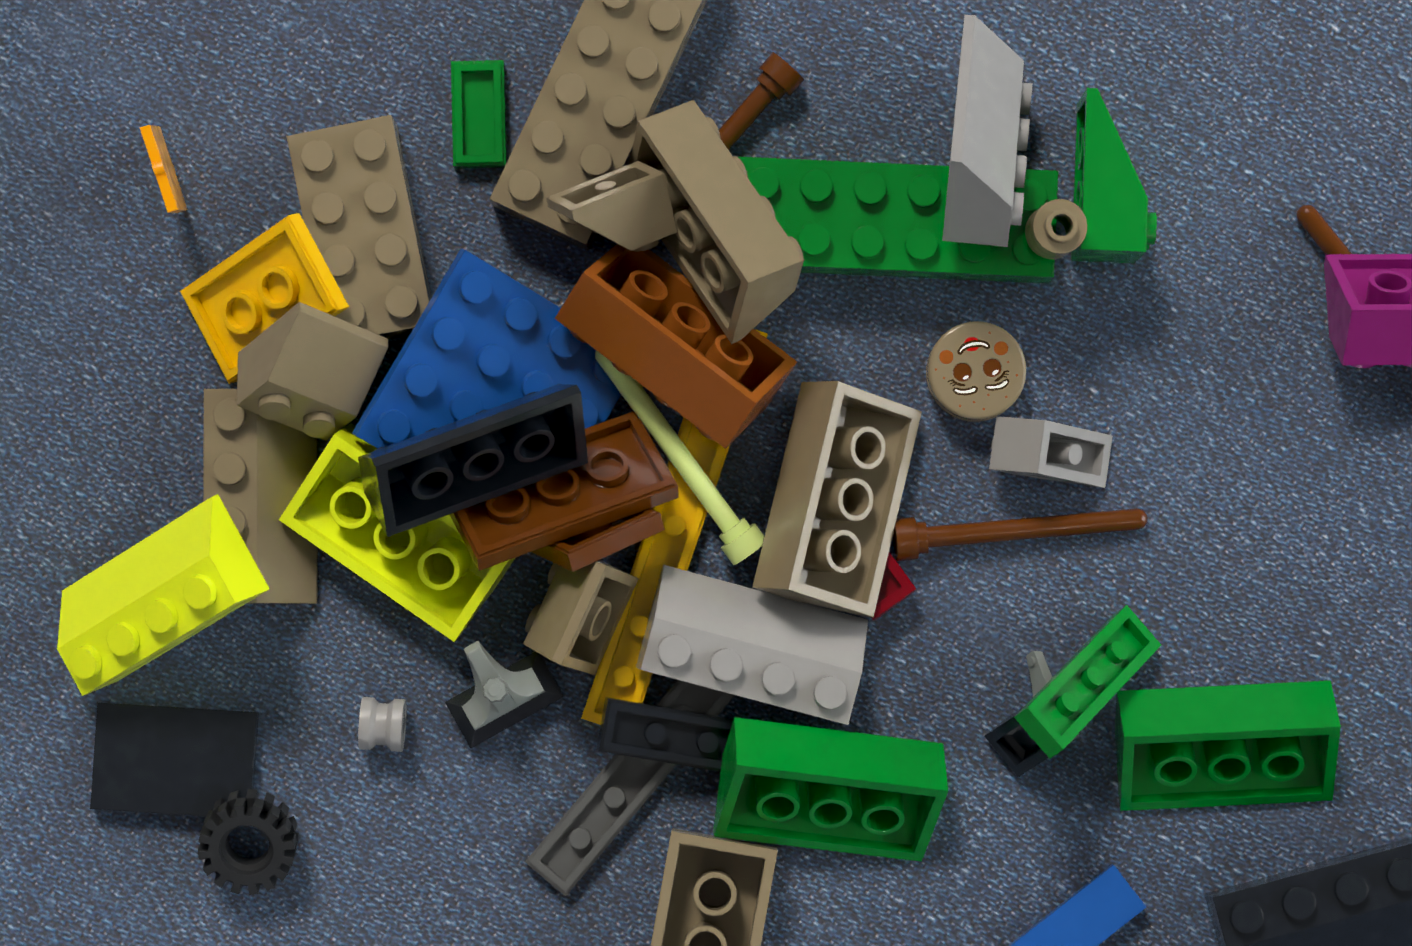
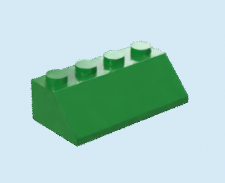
(1226, 745)
(830, 789)

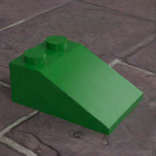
(1108, 189)

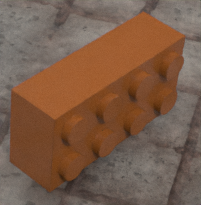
(667, 340)

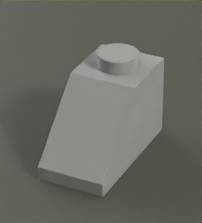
(1050, 451)

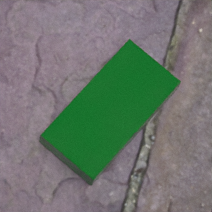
(478, 114)

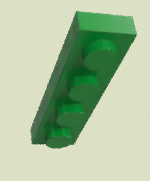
(1087, 682)

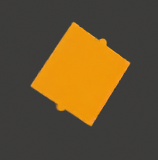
(163, 168)

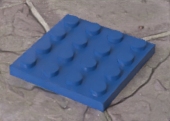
(478, 349)

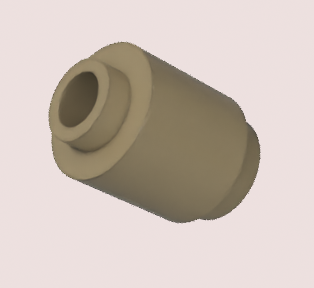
(1043, 239)

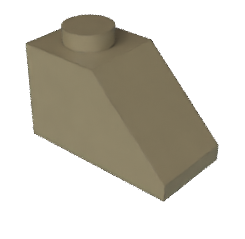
(622, 205)

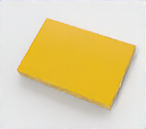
(258, 287)

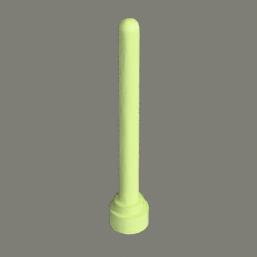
(738, 535)

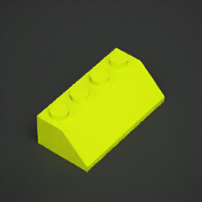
(418, 568)
(156, 596)

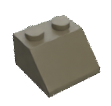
(309, 371)
(579, 614)

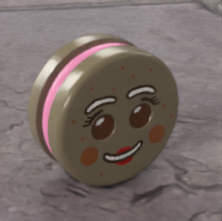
(976, 371)

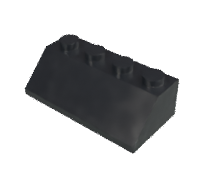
(475, 458)
(1327, 903)

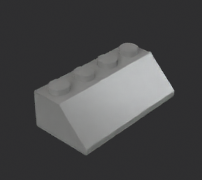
(986, 140)
(754, 645)

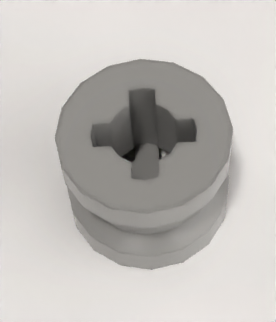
(382, 724)

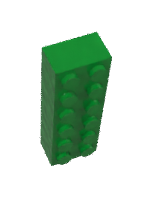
(891, 220)

